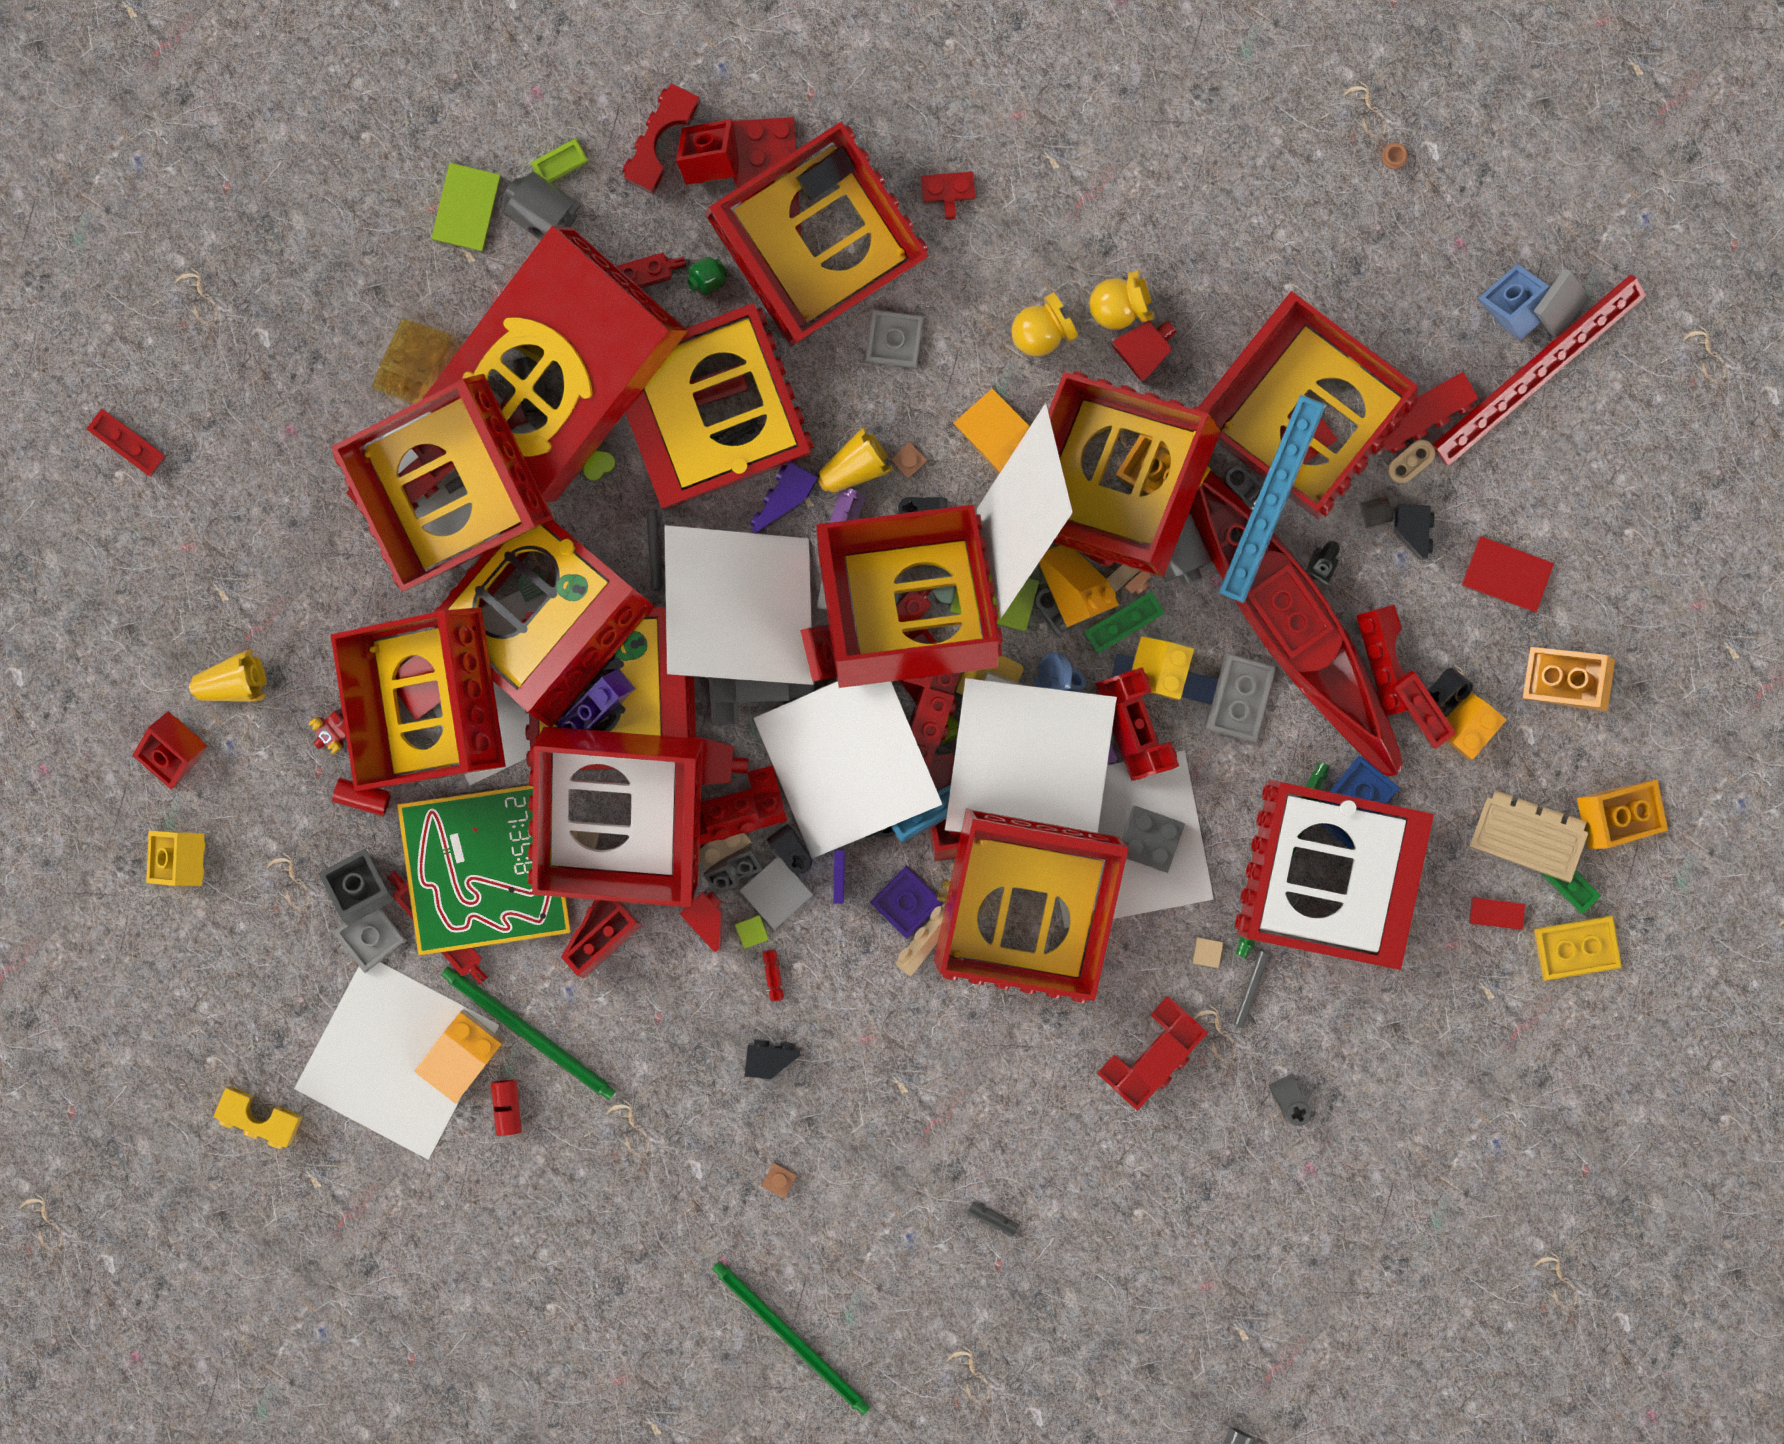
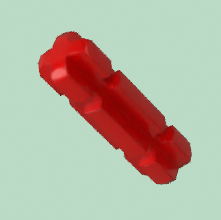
(773, 975)

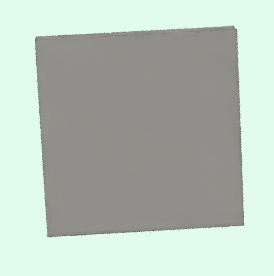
(1561, 303)
(894, 338)
(776, 892)
(370, 939)

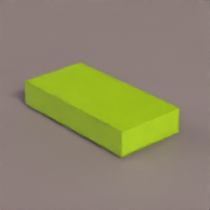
(560, 161)

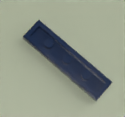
(1196, 686)

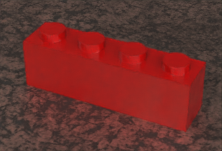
(1432, 409)

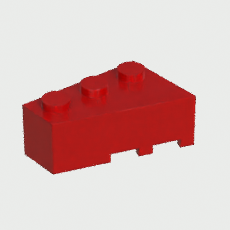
(599, 935)

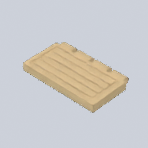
(1530, 839)

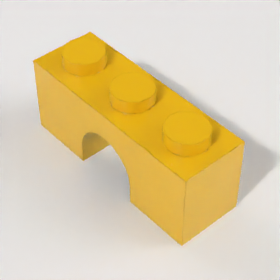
(235, 1111)

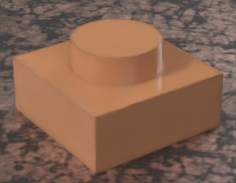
(908, 460)
(1138, 583)
(779, 1180)

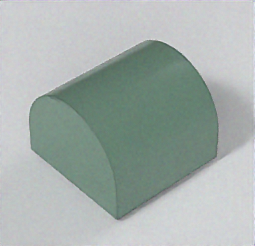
(944, 594)

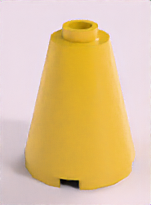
(855, 463)
(233, 680)

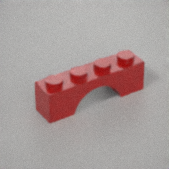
(675, 109)
(1379, 634)

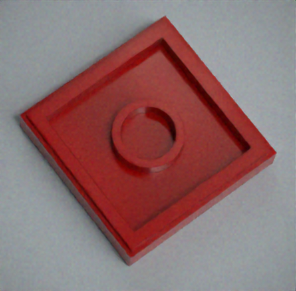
(819, 652)

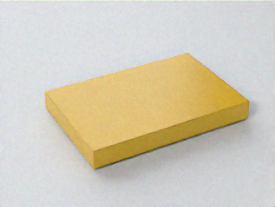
(1577, 948)

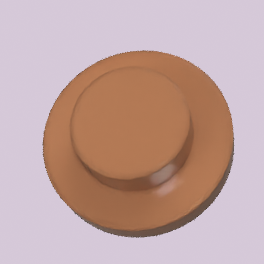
(1394, 156)

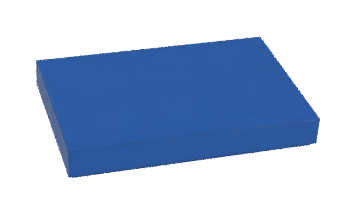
(1363, 782)

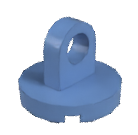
(1057, 674)

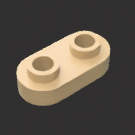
(1410, 462)

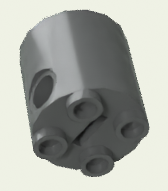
(538, 205)
(1188, 555)

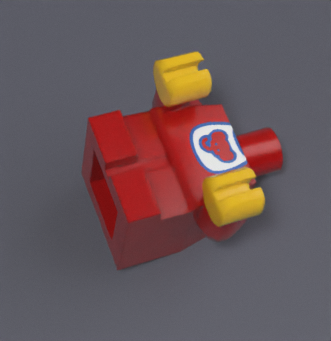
(330, 731)

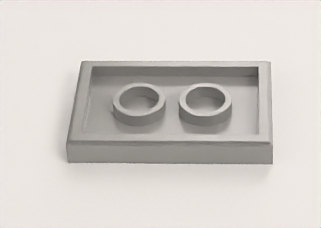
(1240, 697)

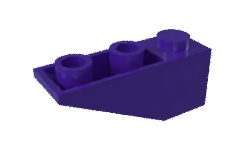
(790, 493)
(598, 702)

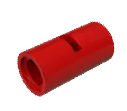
(371, 801)
(506, 1107)

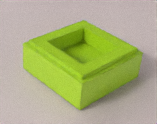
(752, 931)

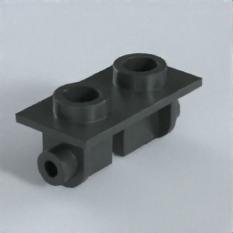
(1324, 562)

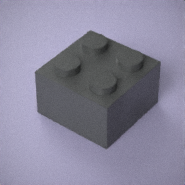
(1152, 838)
(356, 887)

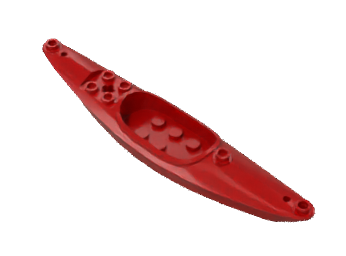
(1300, 629)

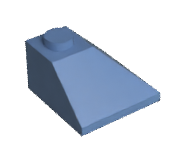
(1514, 301)

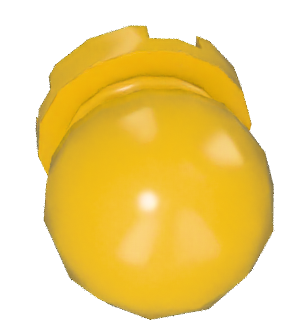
(1119, 302)
(1040, 328)

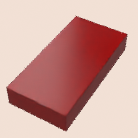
(1497, 913)

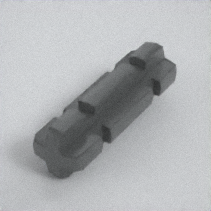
(992, 1219)

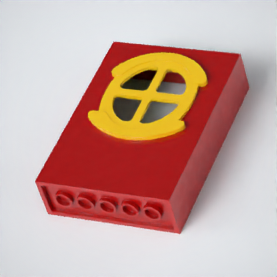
(588, 321)

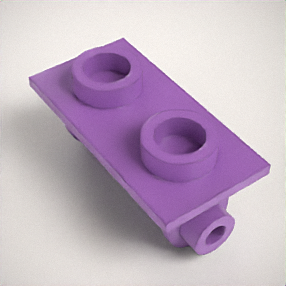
(847, 505)

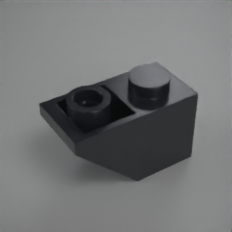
(1413, 527)
(768, 1060)

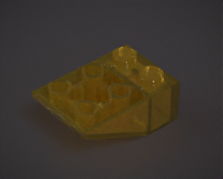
(411, 362)

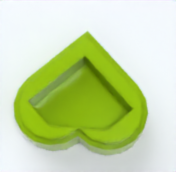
(598, 464)

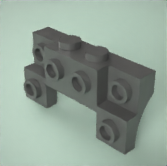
(727, 693)

